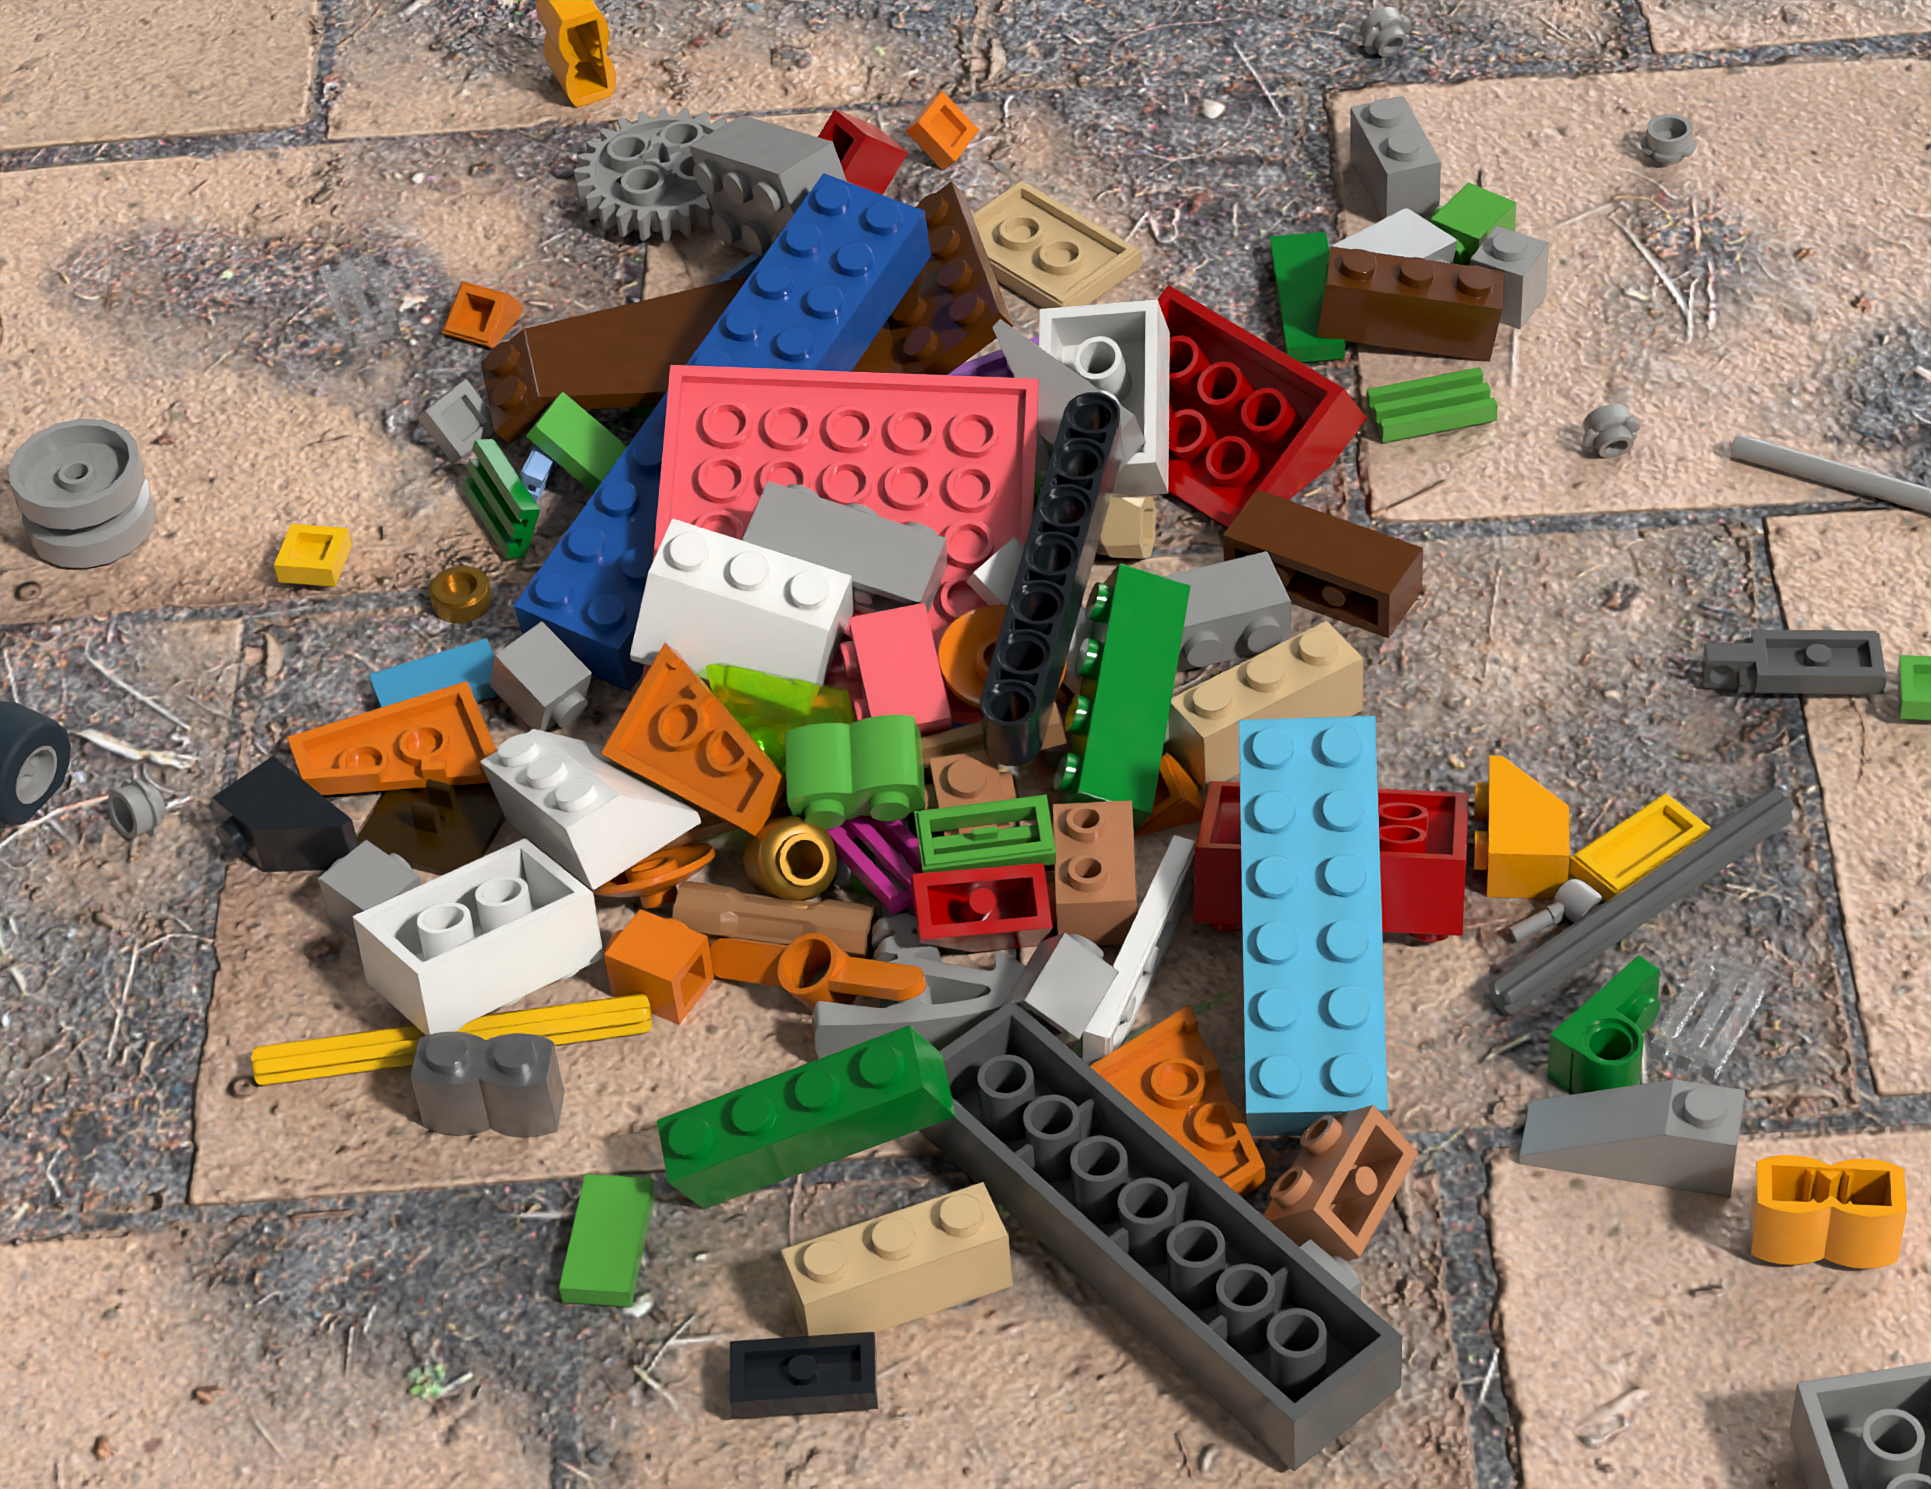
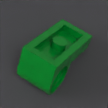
(1604, 1038)

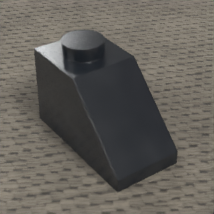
(281, 821)

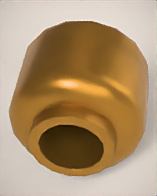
(790, 859)

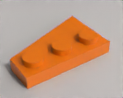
(398, 746)
(695, 747)
(1181, 1090)

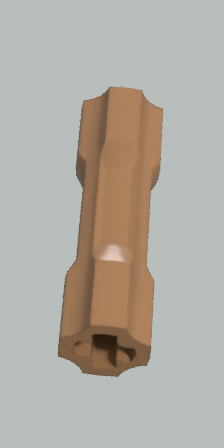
(728, 913)

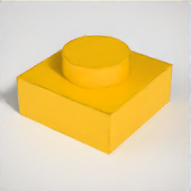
(313, 555)

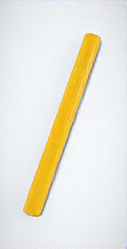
(398, 1045)

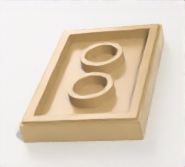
(1051, 250)

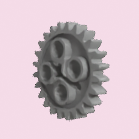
(646, 175)

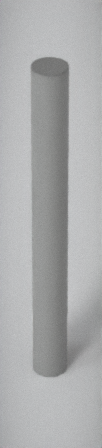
(1832, 472)

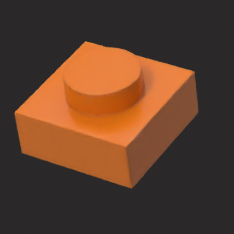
(942, 130)

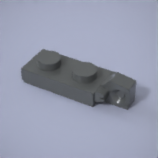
(1797, 662)

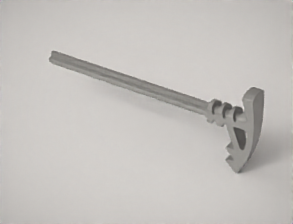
(947, 1008)

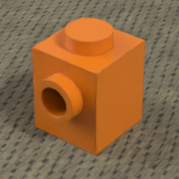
(659, 961)

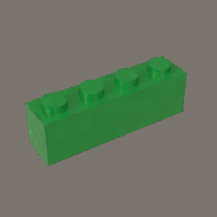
(1124, 691)
(806, 1117)

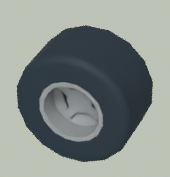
(31, 761)

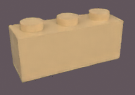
(1298, 678)
(899, 1265)

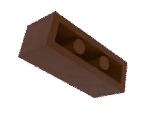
(1411, 303)
(1330, 562)

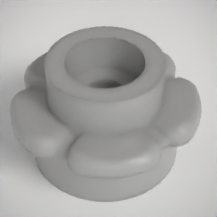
(1385, 32)
(1668, 139)
(1610, 430)
(136, 808)

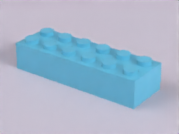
(1311, 921)

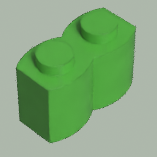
(855, 770)

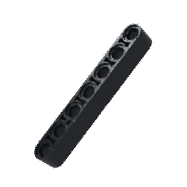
(1051, 580)

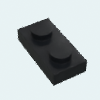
(803, 1375)

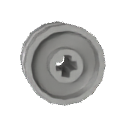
(82, 493)

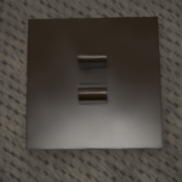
(436, 825)

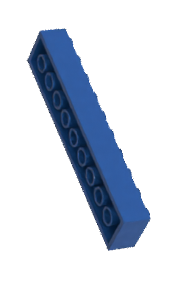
(802, 308)

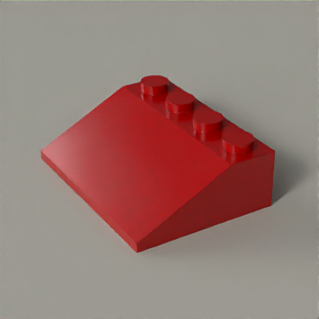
(1244, 414)
(1419, 861)

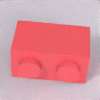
(897, 667)

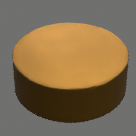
(460, 594)

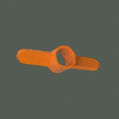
(796, 964)

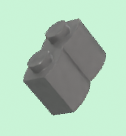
(488, 1084)

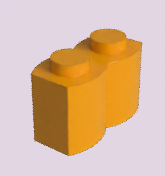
(577, 49)
(1827, 1211)

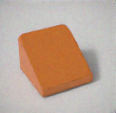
(481, 315)
(1175, 800)

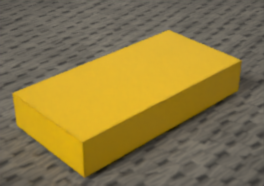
(1636, 846)

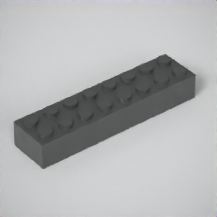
(1163, 1238)

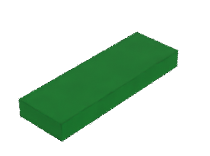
(1299, 274)

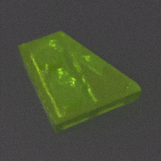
(775, 704)

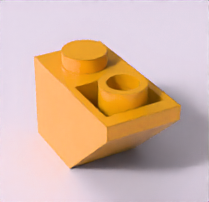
(1525, 834)

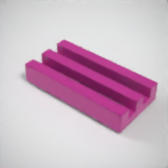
(865, 869)

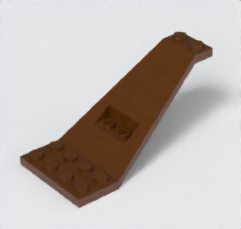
(627, 350)

